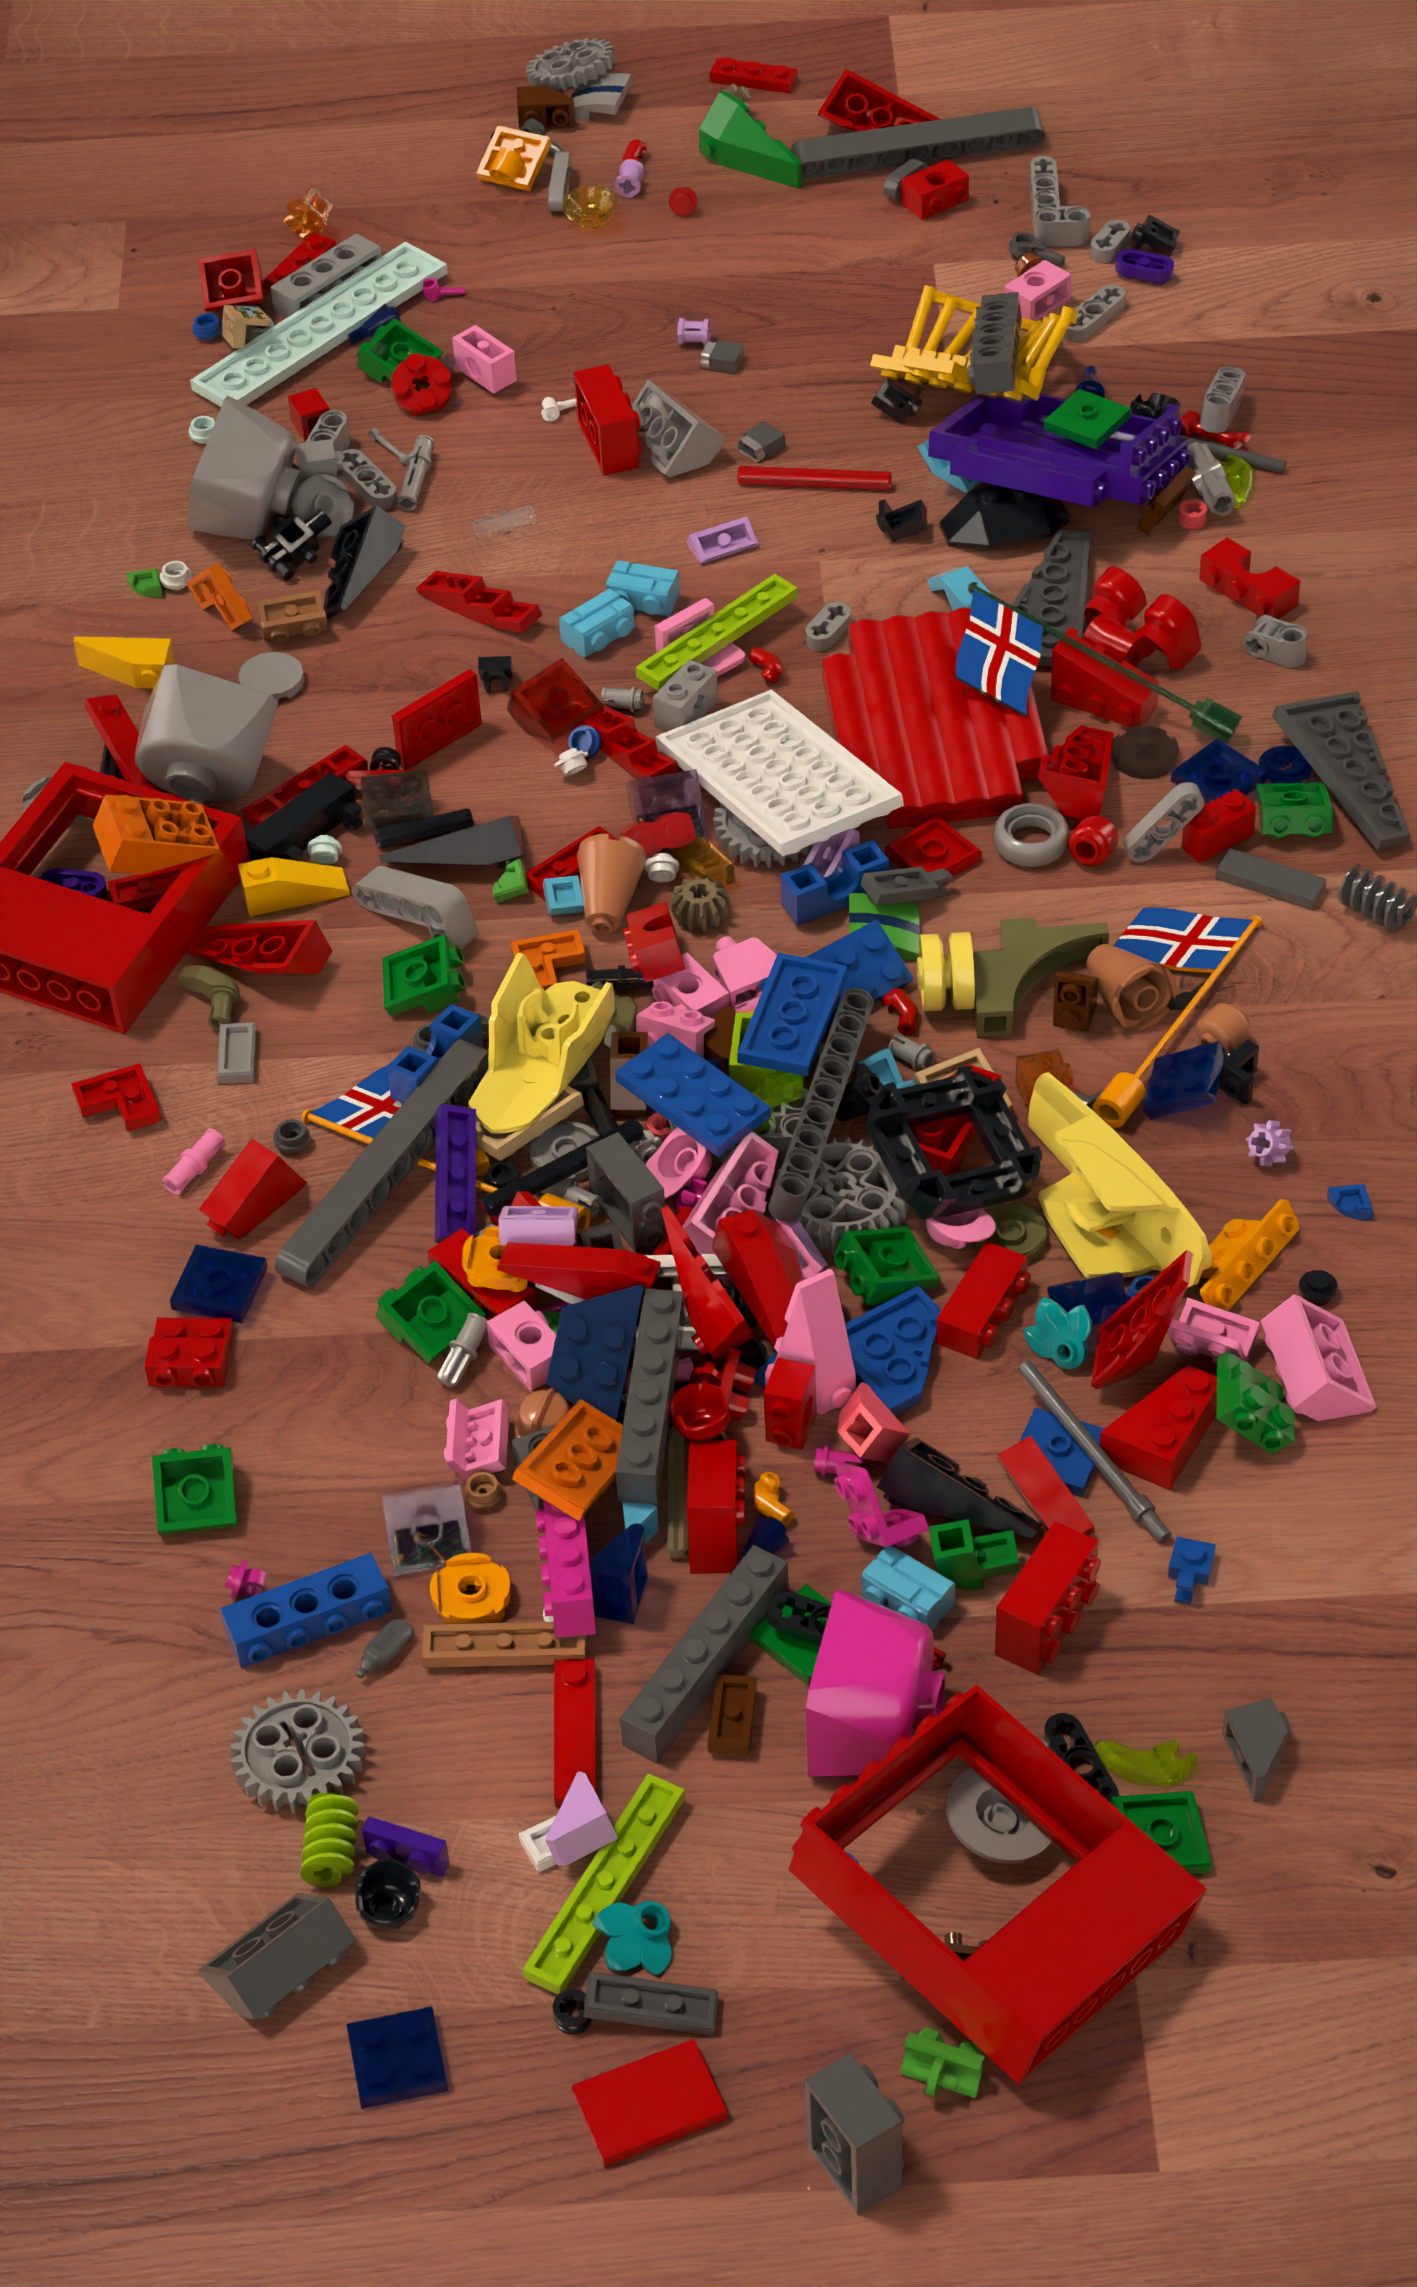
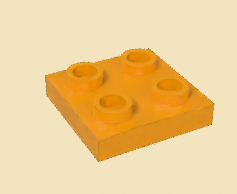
(513, 158)

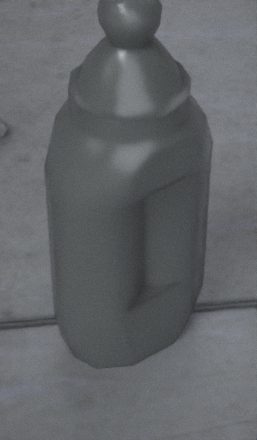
(385, 1646)

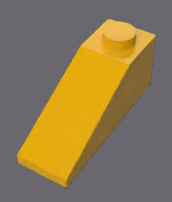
(126, 660)
(285, 884)

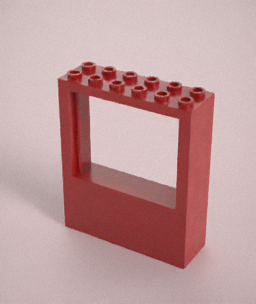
(86, 951)
(1059, 1954)

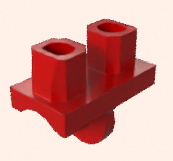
(729, 1375)

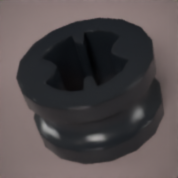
(385, 756)
(562, 2018)

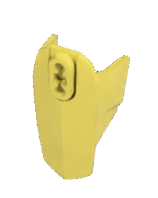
(536, 1045)

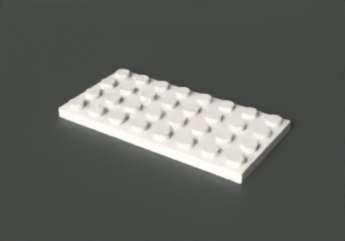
(779, 772)

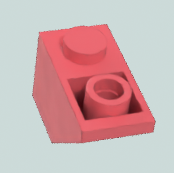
(870, 1426)

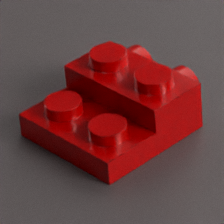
(189, 1352)

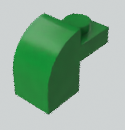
(971, 1559)

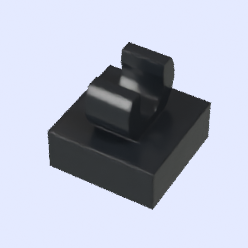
(495, 668)

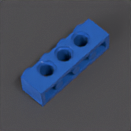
(281, 1616)

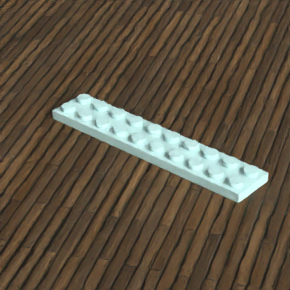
(318, 326)

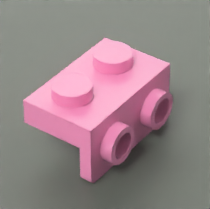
(682, 1024)
(477, 1438)

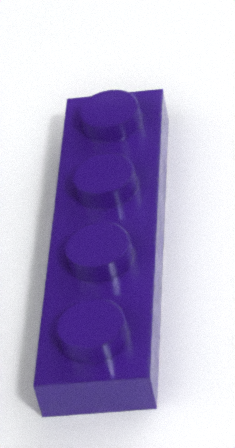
(455, 1170)

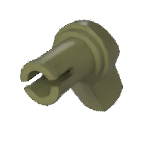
(216, 986)
(623, 1017)

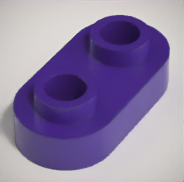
(1144, 266)
(81, 881)

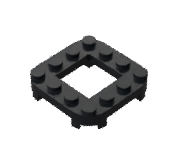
(930, 1191)

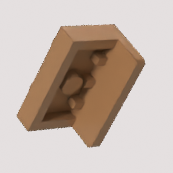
(292, 616)

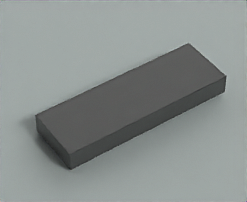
(1271, 878)
(650, 2003)

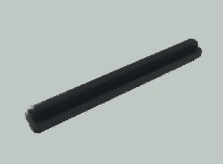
(555, 1170)

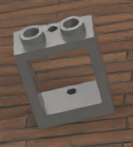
(628, 1191)

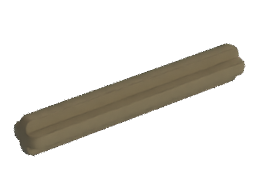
(677, 1494)

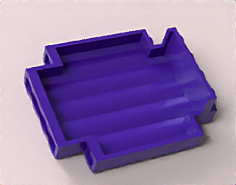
(1008, 447)

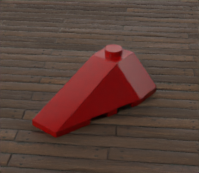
(866, 106)
(760, 1266)
(1137, 1329)

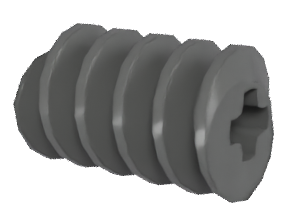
(1376, 900)

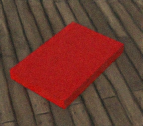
(437, 719)
(649, 2102)

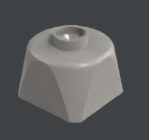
(243, 474)
(203, 735)

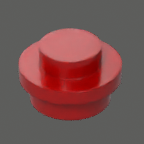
(683, 201)

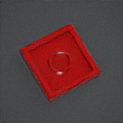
(934, 847)

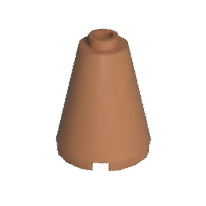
(608, 879)
(1132, 985)

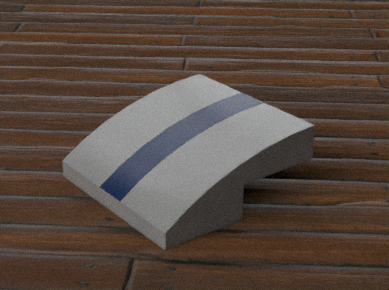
(601, 95)

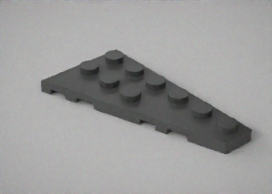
(1058, 588)
(1346, 757)

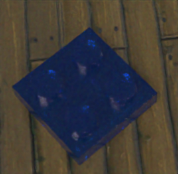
(1219, 771)
(1184, 1080)
(218, 1283)
(397, 2057)

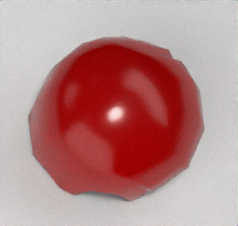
(699, 1411)

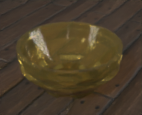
(590, 205)

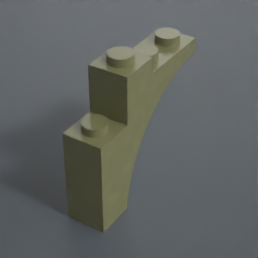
(1024, 960)

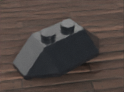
(1002, 518)

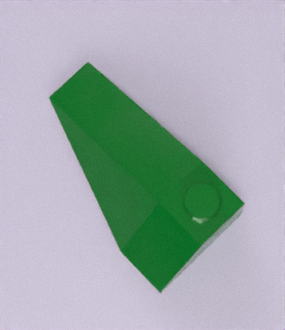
(742, 144)

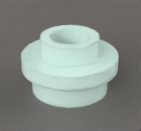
(201, 429)
(324, 850)

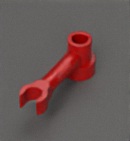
(1191, 427)

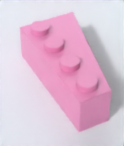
(735, 1188)

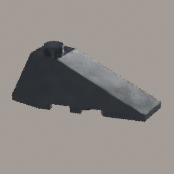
(929, 1483)

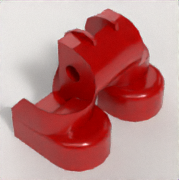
(1167, 620)

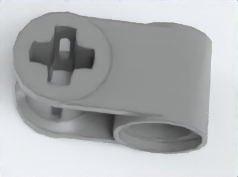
(1280, 642)

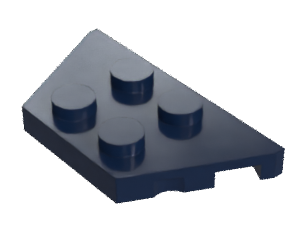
(596, 1349)

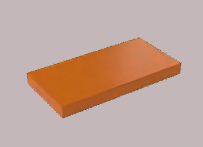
(574, 1460)

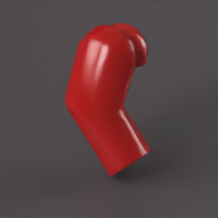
(635, 150)
(769, 661)

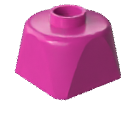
(868, 1685)

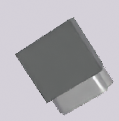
(722, 356)
(761, 442)

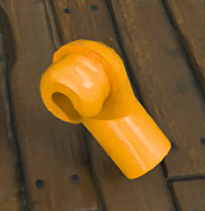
(767, 1498)

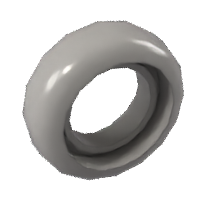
(1031, 853)

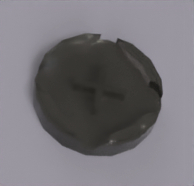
(1145, 752)

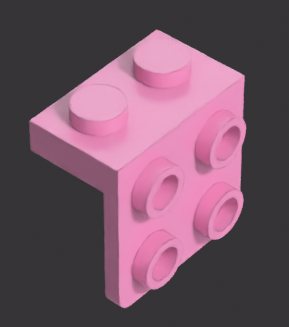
(687, 619)
(1213, 1331)

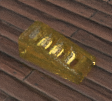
(710, 863)

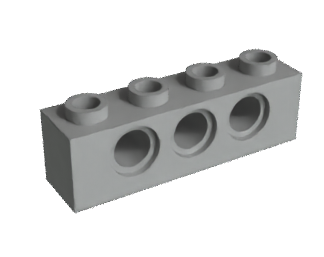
(323, 274)

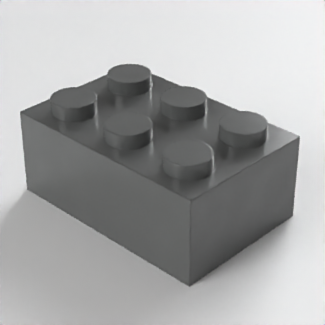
(854, 2132)

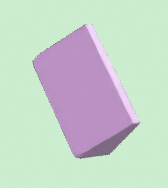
(722, 540)
(538, 1225)

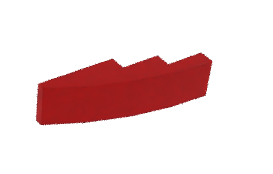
(472, 599)
(629, 747)

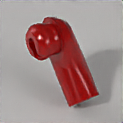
(908, 1010)

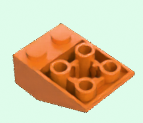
(151, 833)

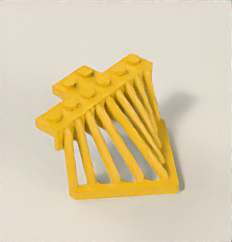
(952, 369)

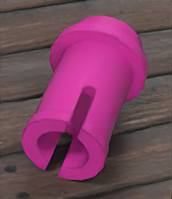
(827, 1460)

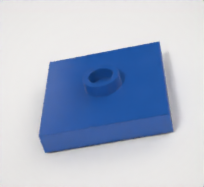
(1061, 1449)

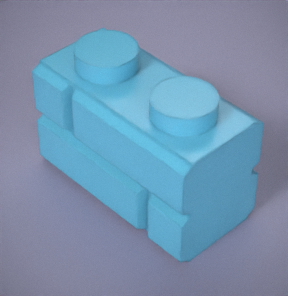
(645, 587)
(597, 623)
(907, 1587)

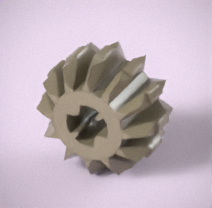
(700, 903)

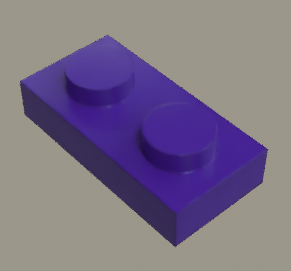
(418, 1850)

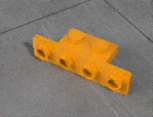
(1244, 1252)

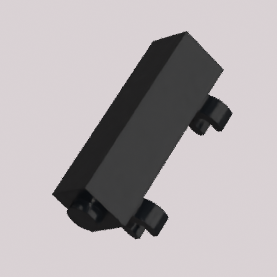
(304, 818)

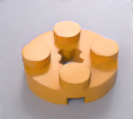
(481, 1263)
(465, 1570)

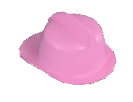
(679, 1161)
(961, 1228)

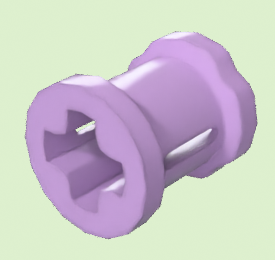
(631, 174)
(693, 331)

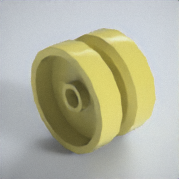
(941, 971)

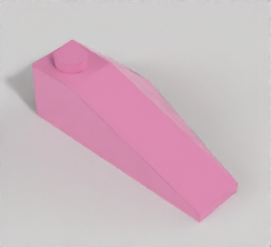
(819, 1338)

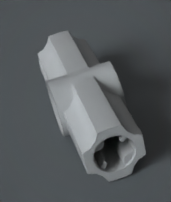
(1210, 480)

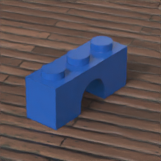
(811, 896)
(414, 1065)

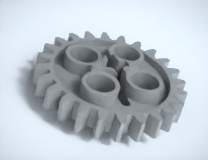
(571, 64)
(742, 840)
(331, 1734)

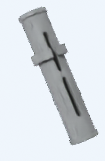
(418, 465)

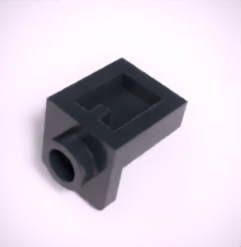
(1156, 234)
(859, 1093)

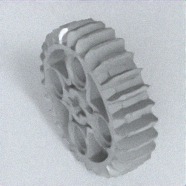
(848, 1195)

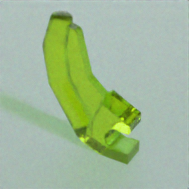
(1240, 478)
(779, 1088)
(1149, 1766)

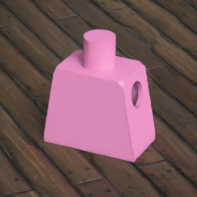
(741, 967)

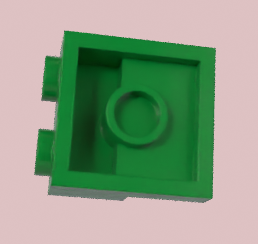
(390, 347)
(1294, 809)
(423, 976)
(884, 1263)
(426, 1311)
(1253, 1404)
(194, 1489)

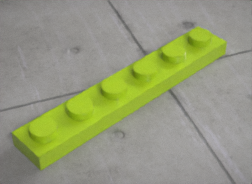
(718, 630)
(603, 1884)

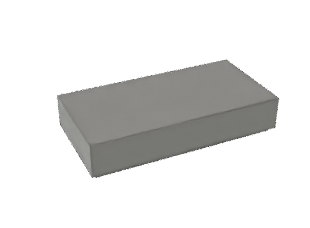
(236, 1053)

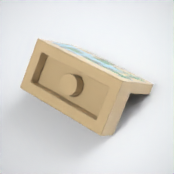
(235, 322)

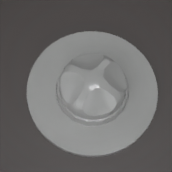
(990, 1823)

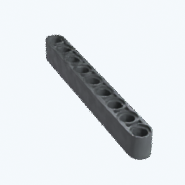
(921, 141)
(820, 1106)
(380, 1166)

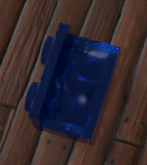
(1099, 1294)

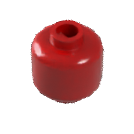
(1093, 840)

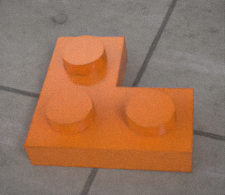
(216, 588)
(551, 952)

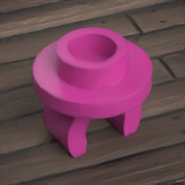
(691, 1195)
(245, 1580)

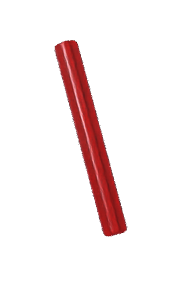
(814, 478)

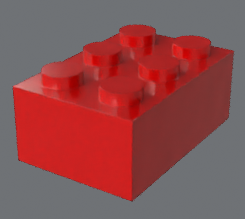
(607, 419)
(1047, 1598)

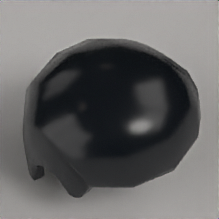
(1153, 407)
(387, 1894)

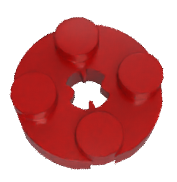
(426, 400)

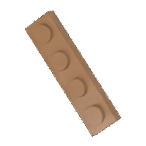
(497, 1645)

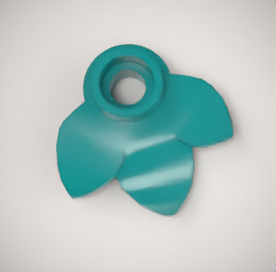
(1058, 1328)
(633, 1942)

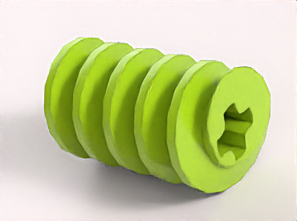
(329, 1839)

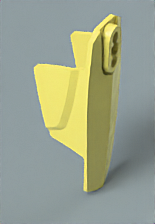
(1108, 1189)

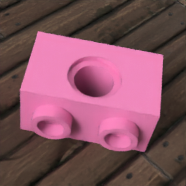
(1041, 290)
(484, 359)
(692, 989)
(523, 1343)

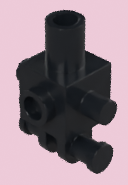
(292, 543)

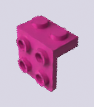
(866, 1517)

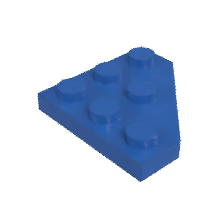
(895, 1348)

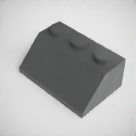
(279, 1955)

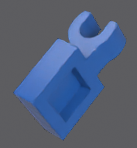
(1190, 1564)

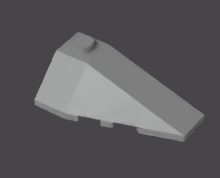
(674, 432)

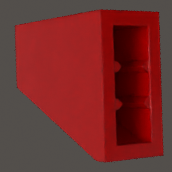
(250, 1191)

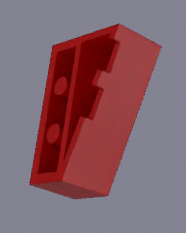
(714, 1505)

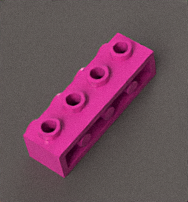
(566, 1572)

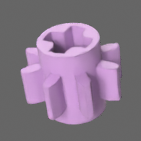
(1269, 1143)

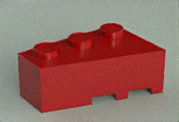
(1097, 688)
(1163, 1428)

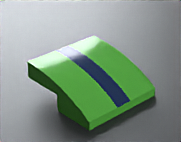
(897, 919)

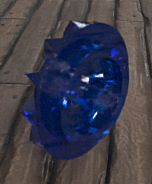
(1280, 757)

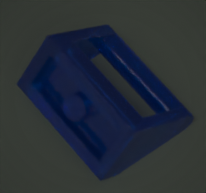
(620, 1576)

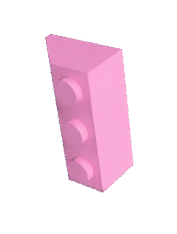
(1316, 1361)

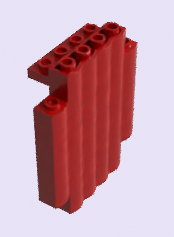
(923, 728)

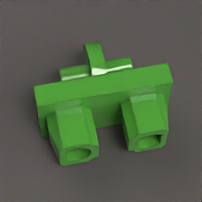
(941, 2064)

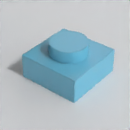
(563, 895)

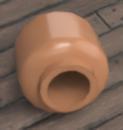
(1224, 1024)

